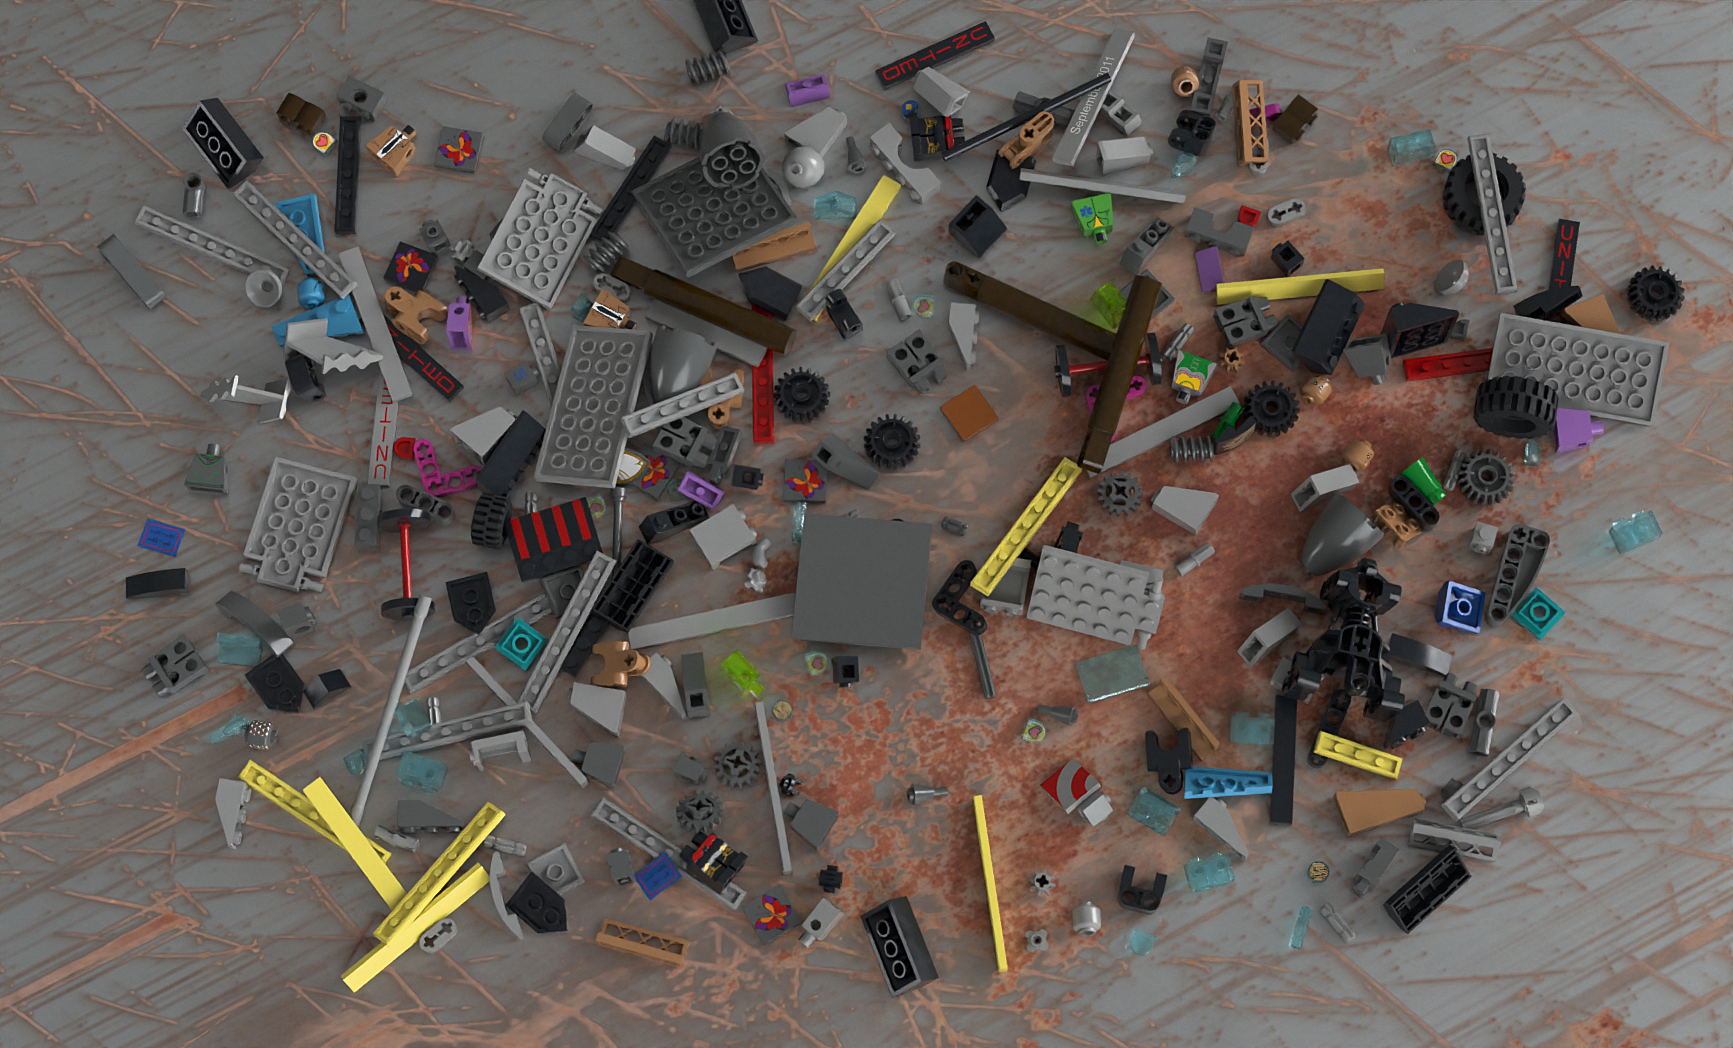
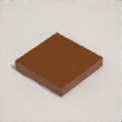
(969, 413)

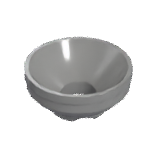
(1452, 277)
(257, 293)

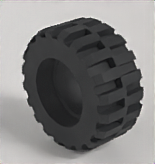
(1465, 211)
(1515, 407)

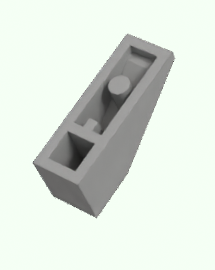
(662, 681)
(1219, 823)

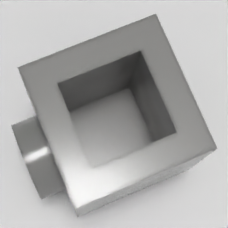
(1483, 538)
(1095, 808)

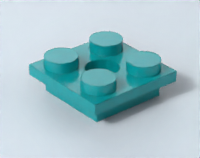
(1538, 626)
(524, 657)

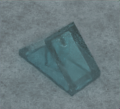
(835, 206)

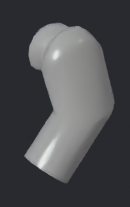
(758, 554)

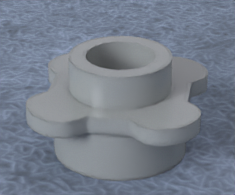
(1041, 945)

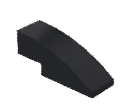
(1548, 302)
(157, 583)
(1419, 655)

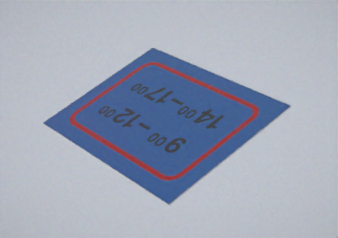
(161, 537)
(657, 876)

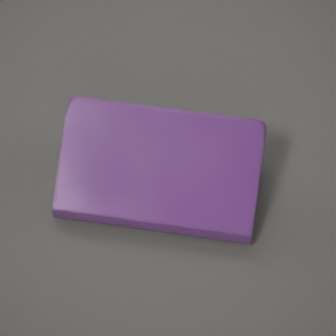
(807, 90)
(1209, 269)
(701, 490)

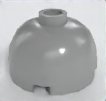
(803, 167)

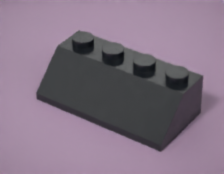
(726, 24)
(222, 142)
(1328, 328)
(512, 456)
(899, 946)

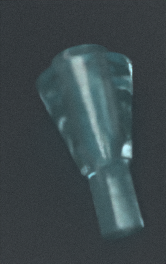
(234, 726)

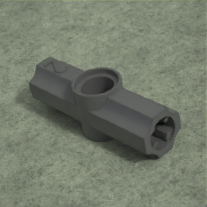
(1025, 102)
(1482, 735)

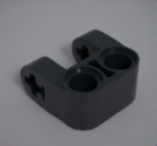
(1194, 135)
(842, 314)
(304, 378)
(1140, 894)

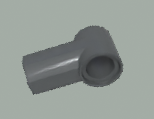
(193, 196)

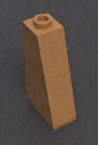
(1376, 808)

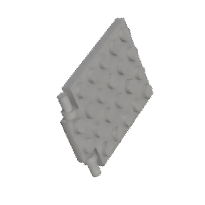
(540, 238)
(297, 525)
(1095, 597)

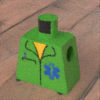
(1094, 216)

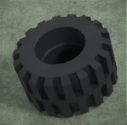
(488, 520)

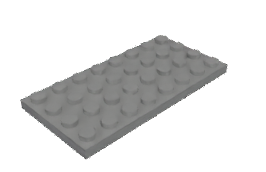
(1586, 367)
(593, 392)

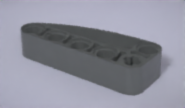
(1523, 571)

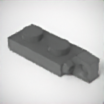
(723, 453)

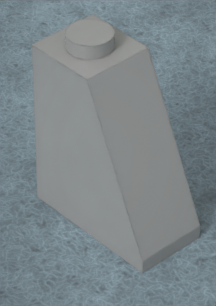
(940, 91)
(818, 131)
(605, 148)
(1122, 154)
(1322, 487)
(1184, 506)
(1269, 637)
(599, 705)

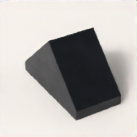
(326, 687)

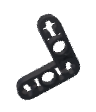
(952, 600)

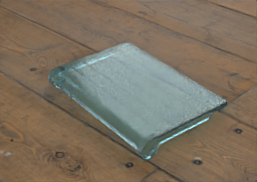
(1112, 674)

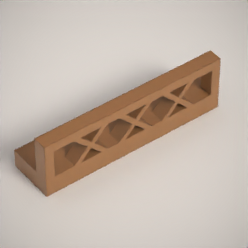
(1243, 125)
(776, 247)
(1181, 716)
(640, 949)

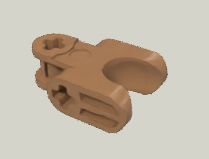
(1030, 140)
(411, 309)
(723, 408)
(619, 664)

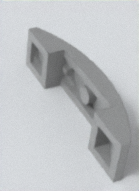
(497, 871)

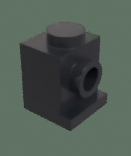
(1289, 251)
(738, 477)
(850, 665)

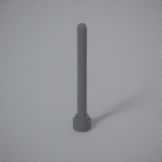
(618, 497)

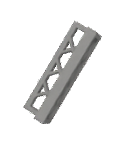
(1455, 834)

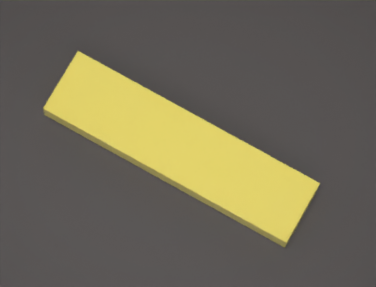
(1357, 755)

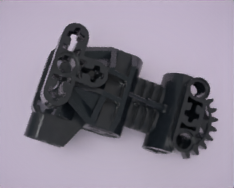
(1354, 647)

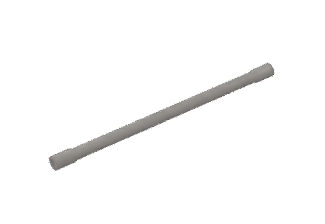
(419, 615)

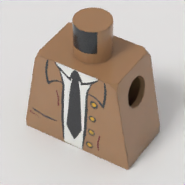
(393, 148)
(609, 313)

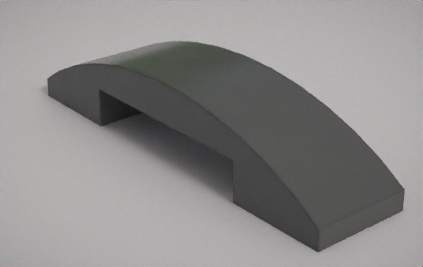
(1209, 76)
(1311, 602)
(257, 621)

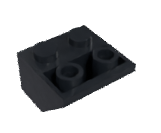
(977, 227)
(1408, 723)

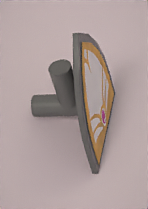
(632, 467)

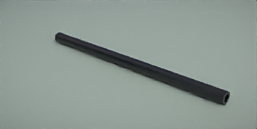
(1025, 117)

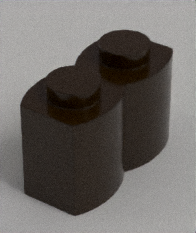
(300, 114)
(1295, 119)

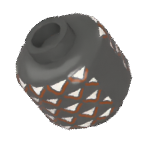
(260, 734)

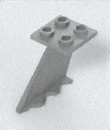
(311, 340)
(272, 399)

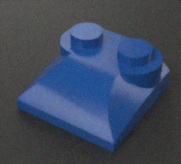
(1459, 607)

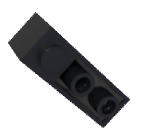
(486, 296)
(672, 521)

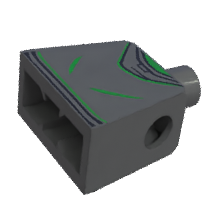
(209, 472)

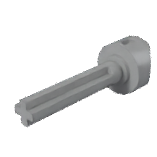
(1507, 809)

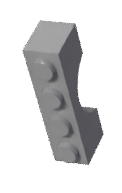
(920, 182)

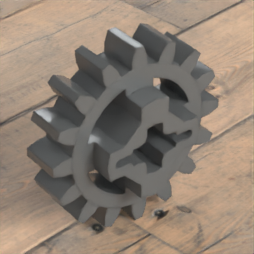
(1114, 500)
(745, 766)
(699, 812)

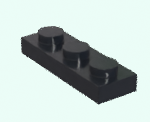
(590, 634)

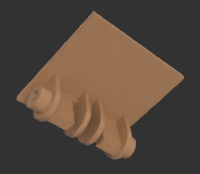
(1398, 521)

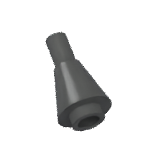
(856, 161)
(1064, 714)
(921, 793)

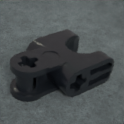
(1169, 762)

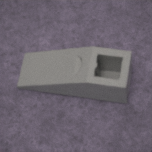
(961, 327)
(231, 801)

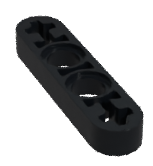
(1330, 728)

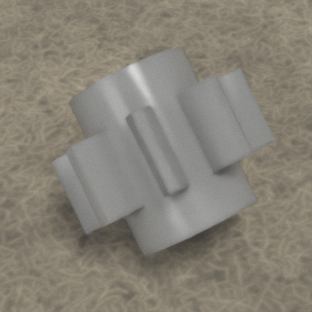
(461, 250)
(1038, 877)

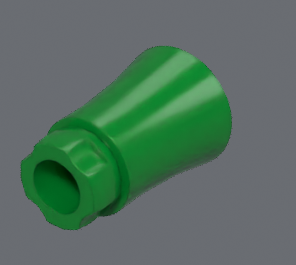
(1424, 481)

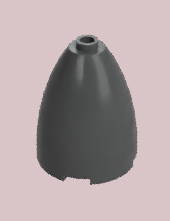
(729, 152)
(678, 362)
(1337, 537)

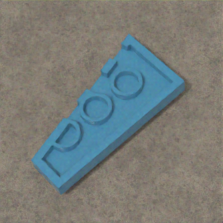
(305, 215)
(340, 315)
(1217, 782)

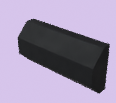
(632, 586)
(1427, 889)

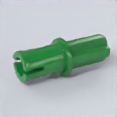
(1228, 419)

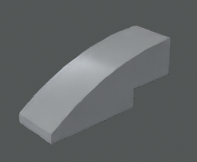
(1119, 113)

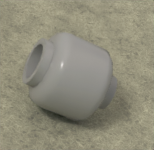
(1086, 919)

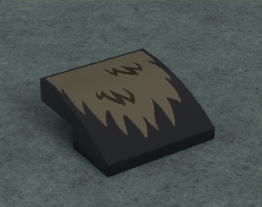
(1233, 438)

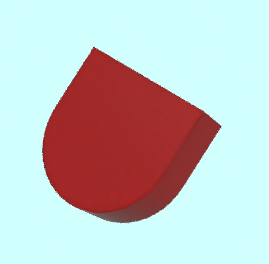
(1248, 216)
(404, 448)

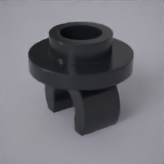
(787, 784)

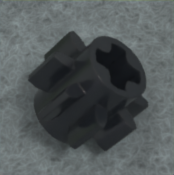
(830, 879)

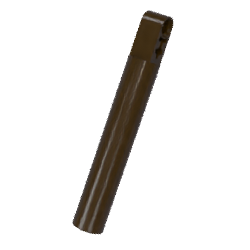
(706, 305)
(1029, 309)
(1119, 372)

